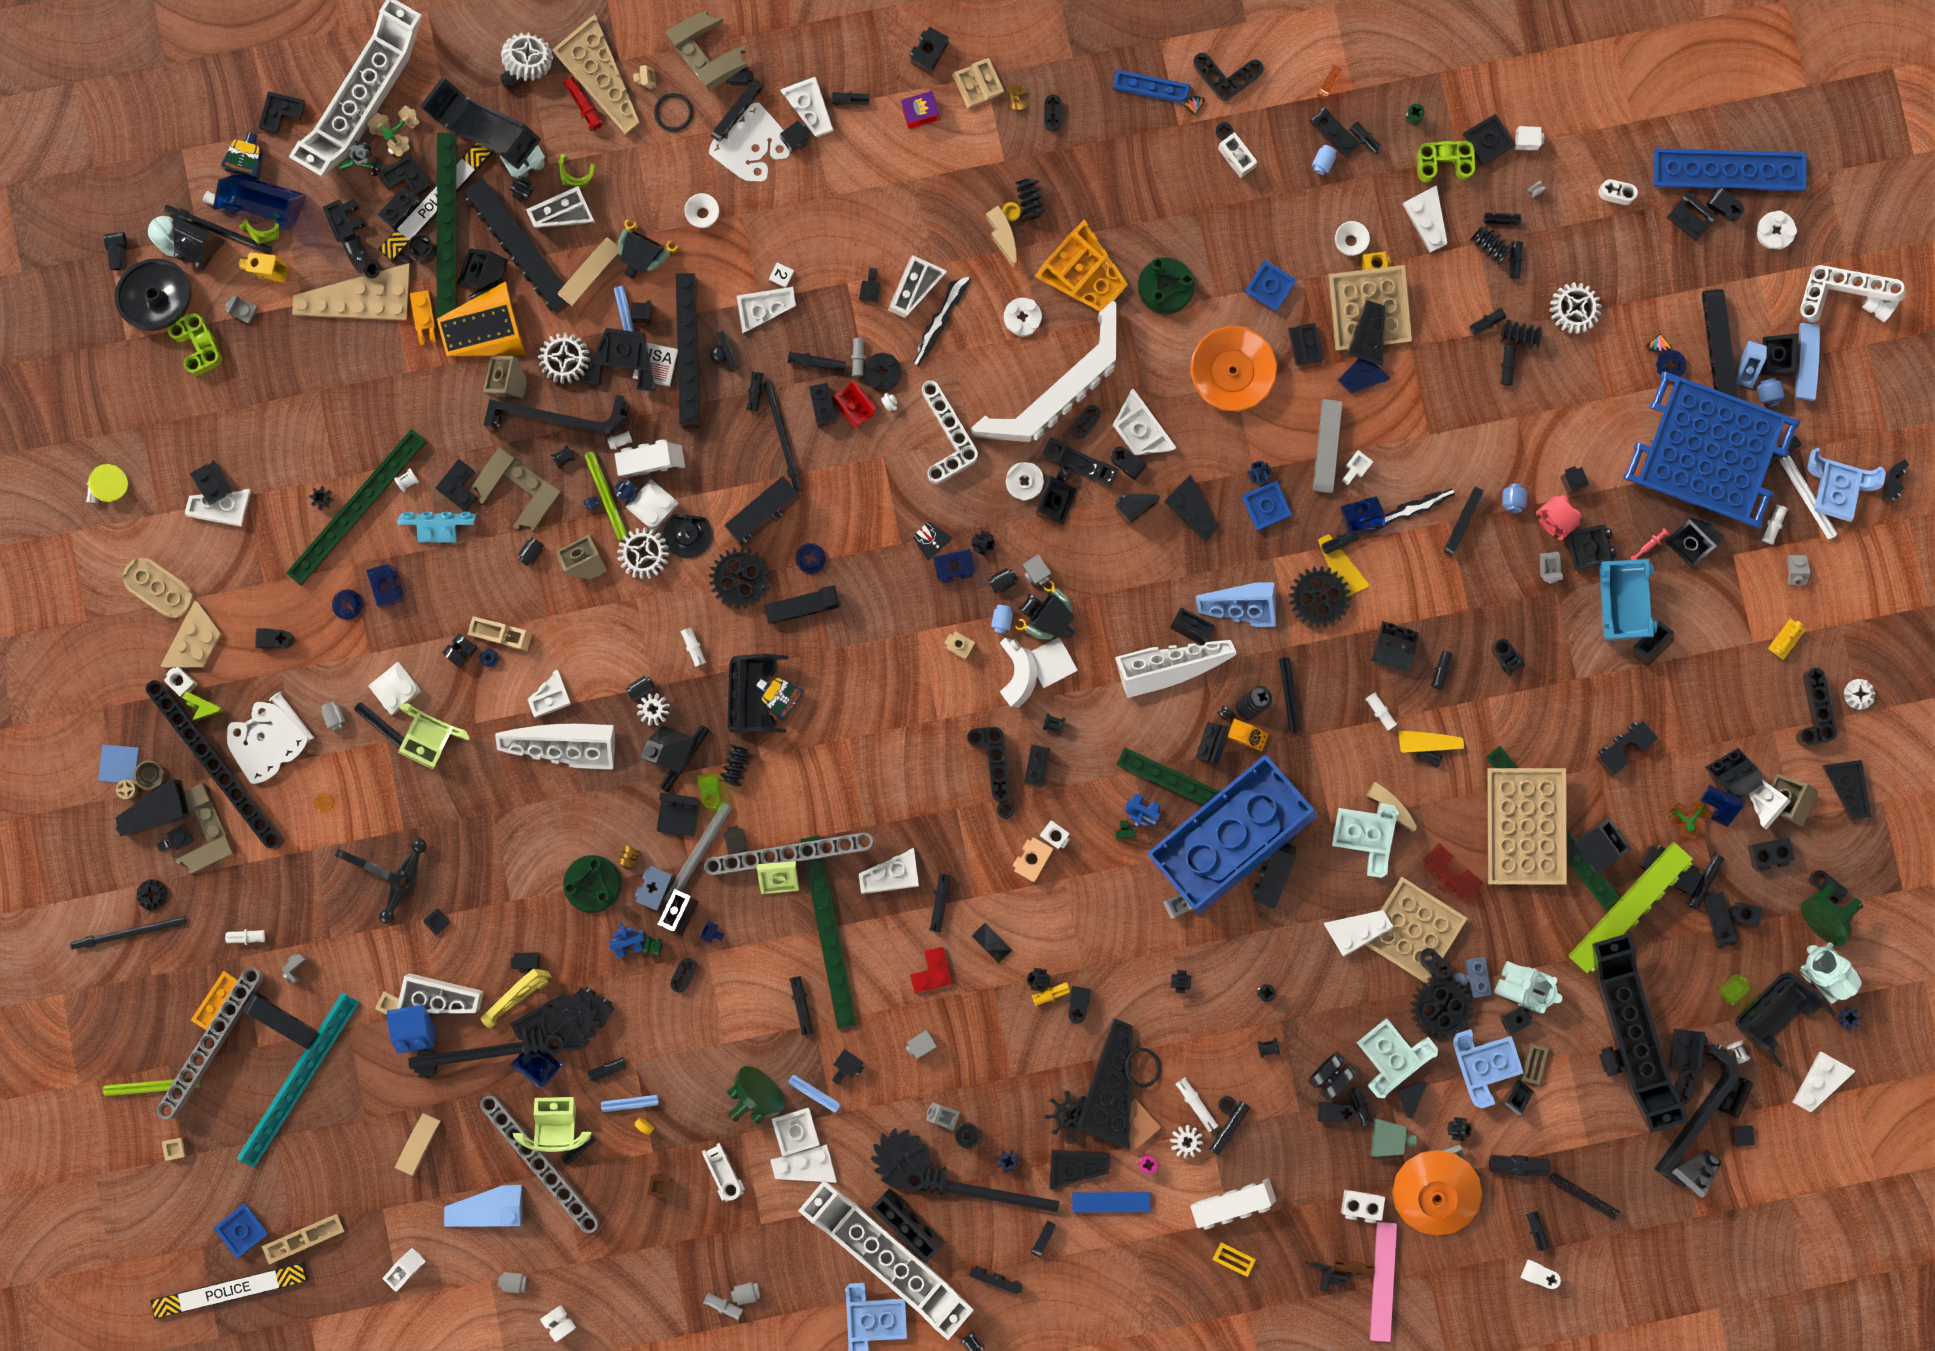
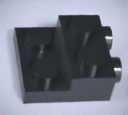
(1591, 546)

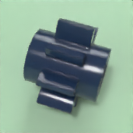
(1260, 472)
(625, 491)
(1854, 1017)
(1005, 1156)

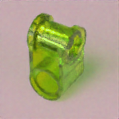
(708, 787)

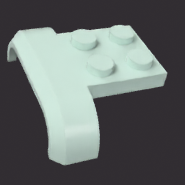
(1368, 833)
(1393, 1056)

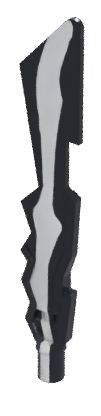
(939, 320)
(1415, 507)

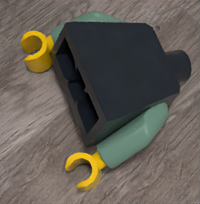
(640, 251)
(1051, 616)

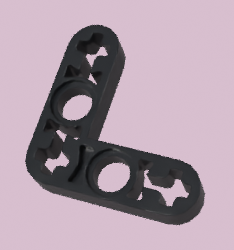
(1223, 82)

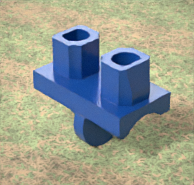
(1140, 813)
(624, 938)

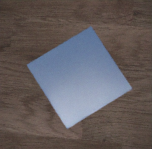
(117, 763)

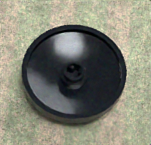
(153, 294)

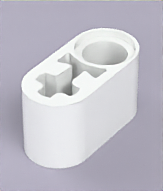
(1614, 186)

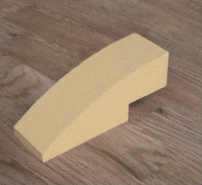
(1002, 235)
(500, 633)
(1381, 795)
(417, 1144)

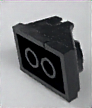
(194, 243)

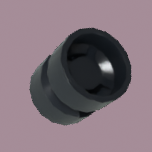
(422, 248)
(459, 658)
(967, 1135)

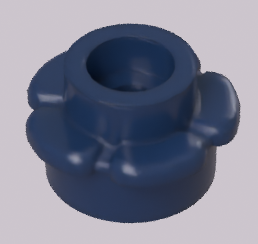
(591, 503)
(483, 657)

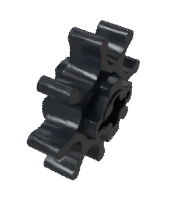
(1060, 1116)

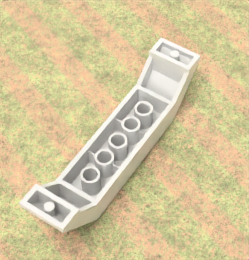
(361, 90)
(1062, 394)
(887, 1258)

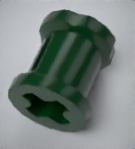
(1415, 108)

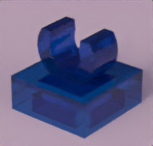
(710, 932)

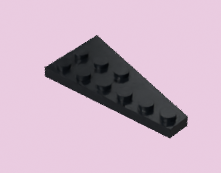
(1109, 1094)

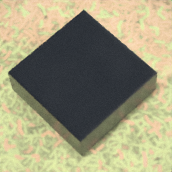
(436, 921)
(1743, 1135)

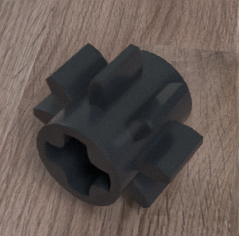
(521, 189)
(316, 499)
(983, 542)
(1038, 979)
(1181, 981)
(1459, 1129)

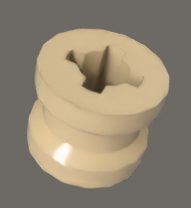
(122, 789)

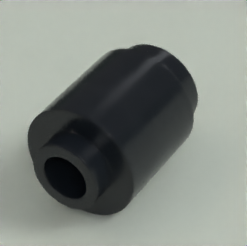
(741, 78)
(530, 551)
(1003, 580)
(640, 688)
(1611, 1061)

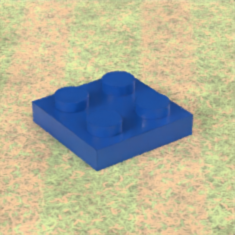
(1270, 286)
(1266, 505)
(241, 1230)

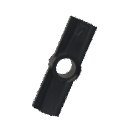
(1519, 1165)

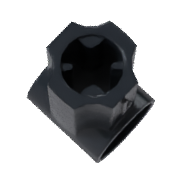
(115, 245)

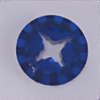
(1677, 359)
(814, 566)
(347, 613)

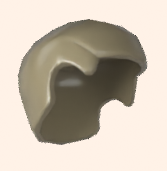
(148, 775)

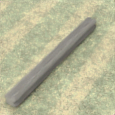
(699, 850)

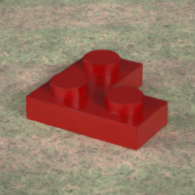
(936, 976)

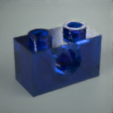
(1362, 515)
(942, 564)
(385, 597)

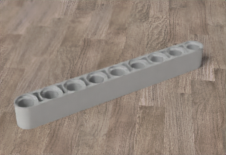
(799, 854)
(201, 1048)
(543, 1173)

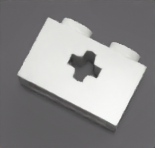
(1237, 155)

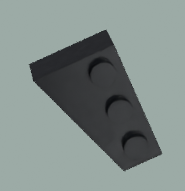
(1274, 876)

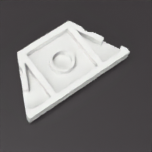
(1140, 428)

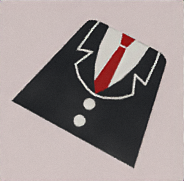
(931, 539)

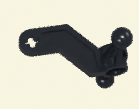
(397, 892)

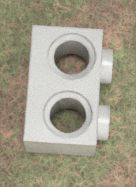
(1363, 1201)

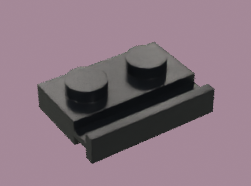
(1305, 344)
(211, 482)
(1212, 742)

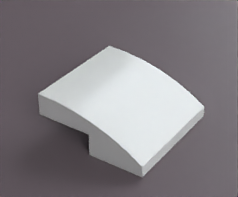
(1053, 662)

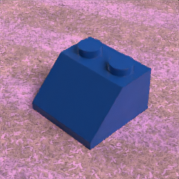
(411, 1029)

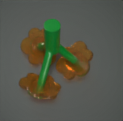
(1690, 827)

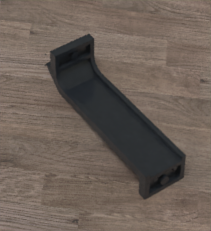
(480, 123)
(607, 428)
(1728, 1079)

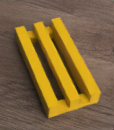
(1219, 1252)

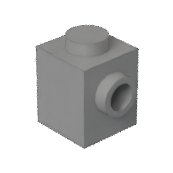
(1036, 571)
(920, 1044)

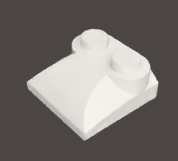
(652, 505)
(395, 688)

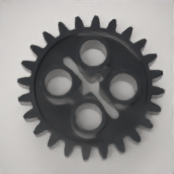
(733, 594)
(1333, 606)
(1456, 1016)

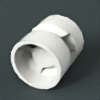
(1881, 307)
(559, 1330)

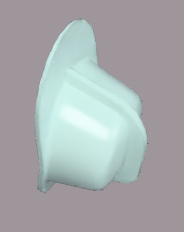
(161, 234)

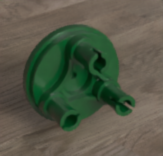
(1166, 285)
(592, 884)
(1827, 919)
(756, 1093)

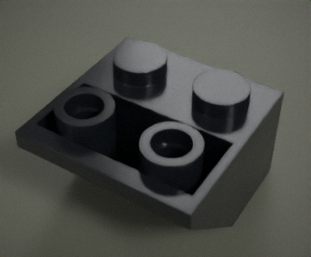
(1395, 646)
(1735, 774)
(1602, 845)

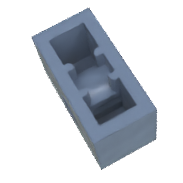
(654, 899)

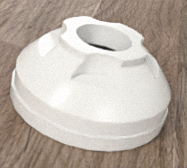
(701, 201)
(1356, 230)

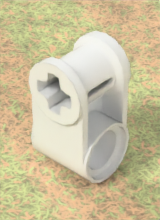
(1537, 1274)

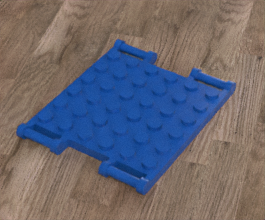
(1711, 449)

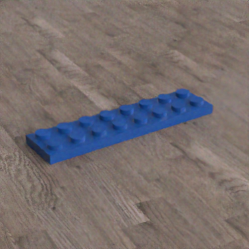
(1729, 169)

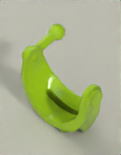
(571, 181)
(261, 236)

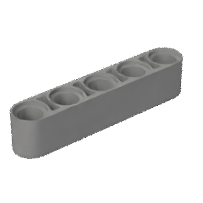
(1327, 445)

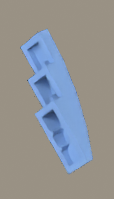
(1807, 361)

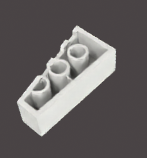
(438, 995)
(1233, 1204)

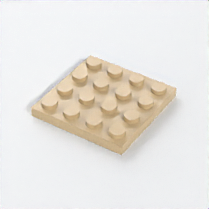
(1378, 285)
(1418, 924)

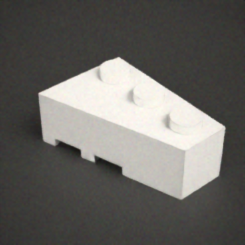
(561, 210)
(914, 285)
(649, 458)

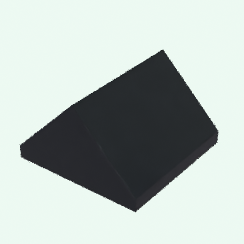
(1780, 355)
(1055, 500)

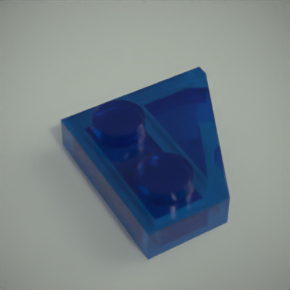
(1362, 375)

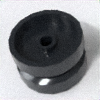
(1334, 1077)

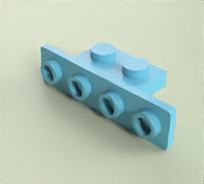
(436, 526)

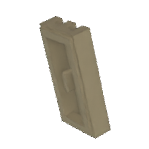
(1534, 1064)

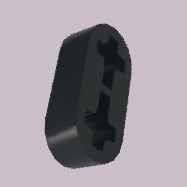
(1047, 113)
(1089, 424)
(1435, 964)
(679, 972)
(1690, 1086)
(1043, 1238)

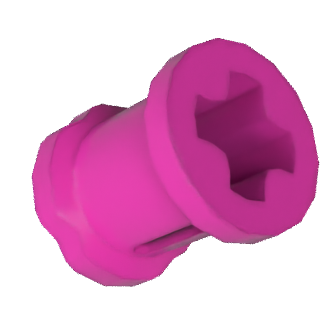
(1153, 1167)

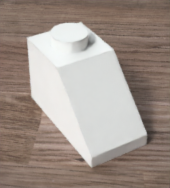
(404, 1269)

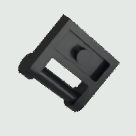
(1687, 220)

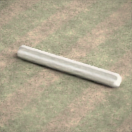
(1807, 496)

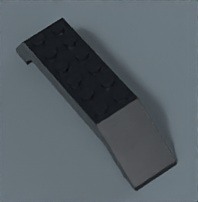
(1635, 1034)

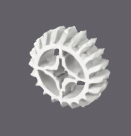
(537, 52)
(1570, 302)
(556, 358)
(646, 545)

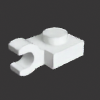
(1358, 466)

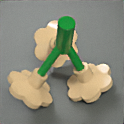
(397, 144)

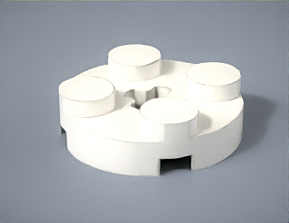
(1786, 226)
(1016, 325)
(1035, 481)

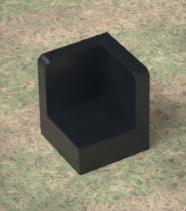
(642, 312)

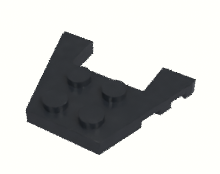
(622, 350)

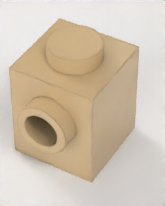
(959, 645)

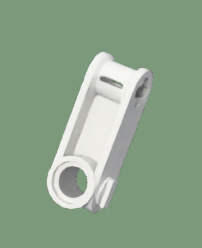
(723, 1172)

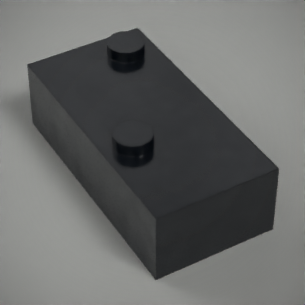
(762, 511)

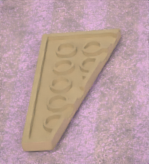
(592, 64)
(360, 297)

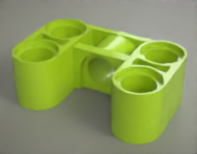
(1446, 152)
(202, 340)

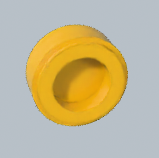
(1011, 211)
(644, 1126)

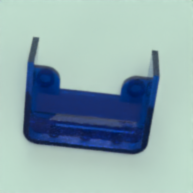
(259, 198)

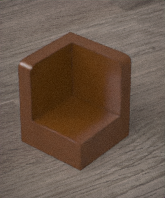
(659, 1186)

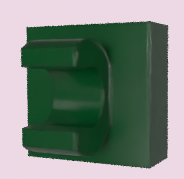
(1124, 831)

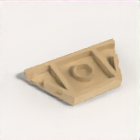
(193, 641)

